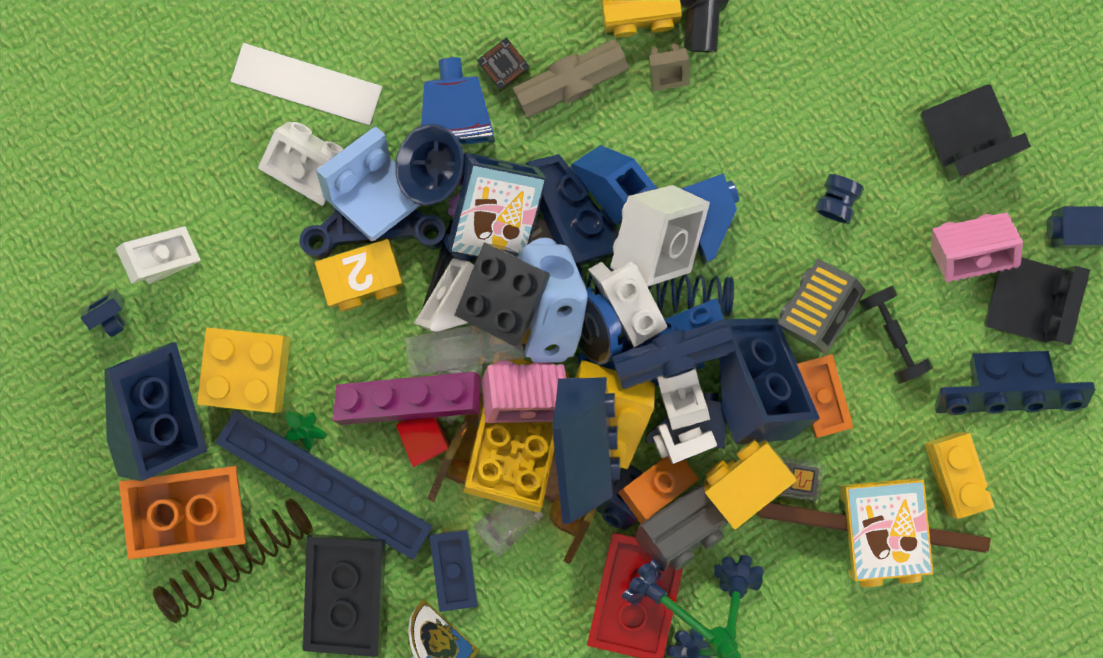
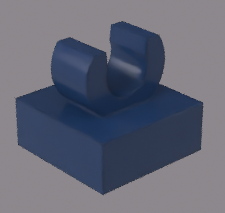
(105, 312)

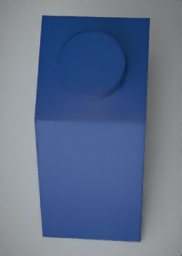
(720, 213)

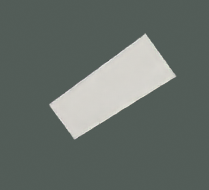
(306, 84)

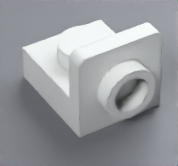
(690, 443)

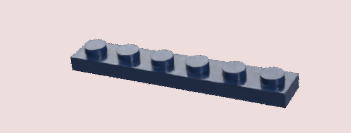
(324, 484)

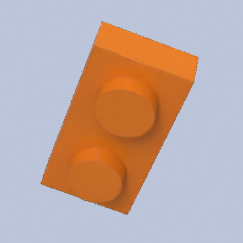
(827, 395)

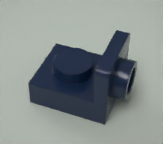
(615, 510)

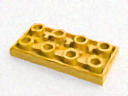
(511, 461)

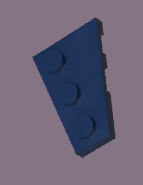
(572, 214)

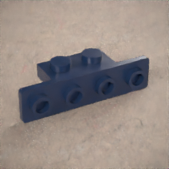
(1012, 384)

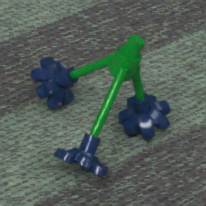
(719, 640)

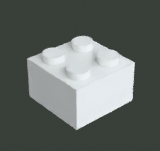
(660, 233)

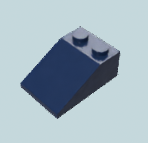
(763, 385)
(150, 414)

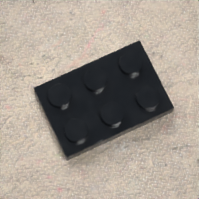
(344, 595)

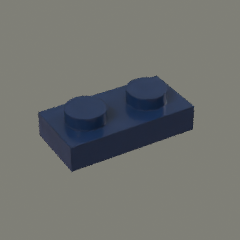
(453, 570)

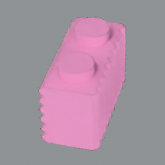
(976, 246)
(520, 392)

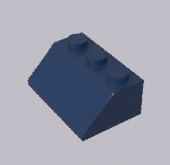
(584, 445)

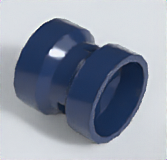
(839, 198)

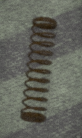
(166, 601)

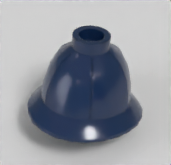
(429, 164)

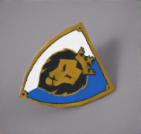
(435, 636)

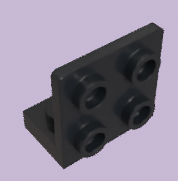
(971, 133)
(502, 294)
(1038, 301)

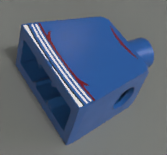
(457, 104)

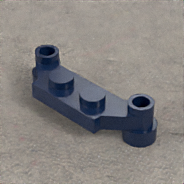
(340, 231)

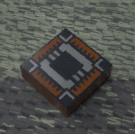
(503, 64)

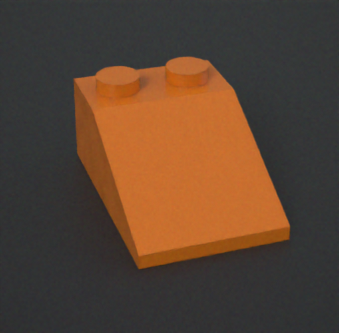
(182, 512)

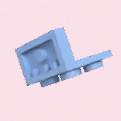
(364, 185)

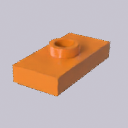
(657, 487)

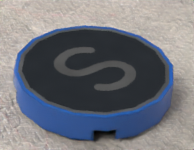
(600, 330)

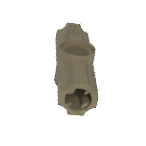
(571, 78)

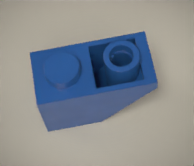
(611, 179)

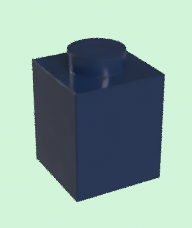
(1076, 227)

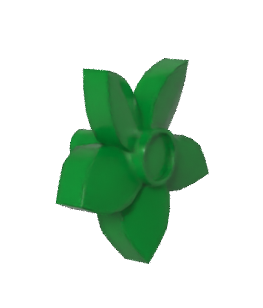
(303, 428)

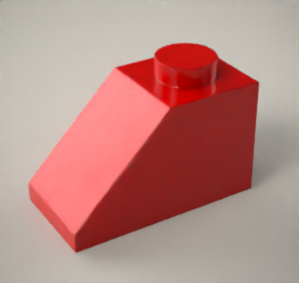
(423, 439)

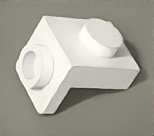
(683, 400)

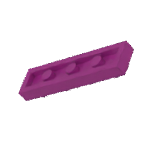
(407, 398)

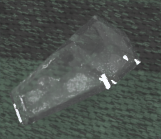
(457, 350)

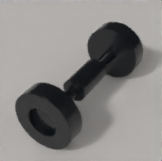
(896, 335)

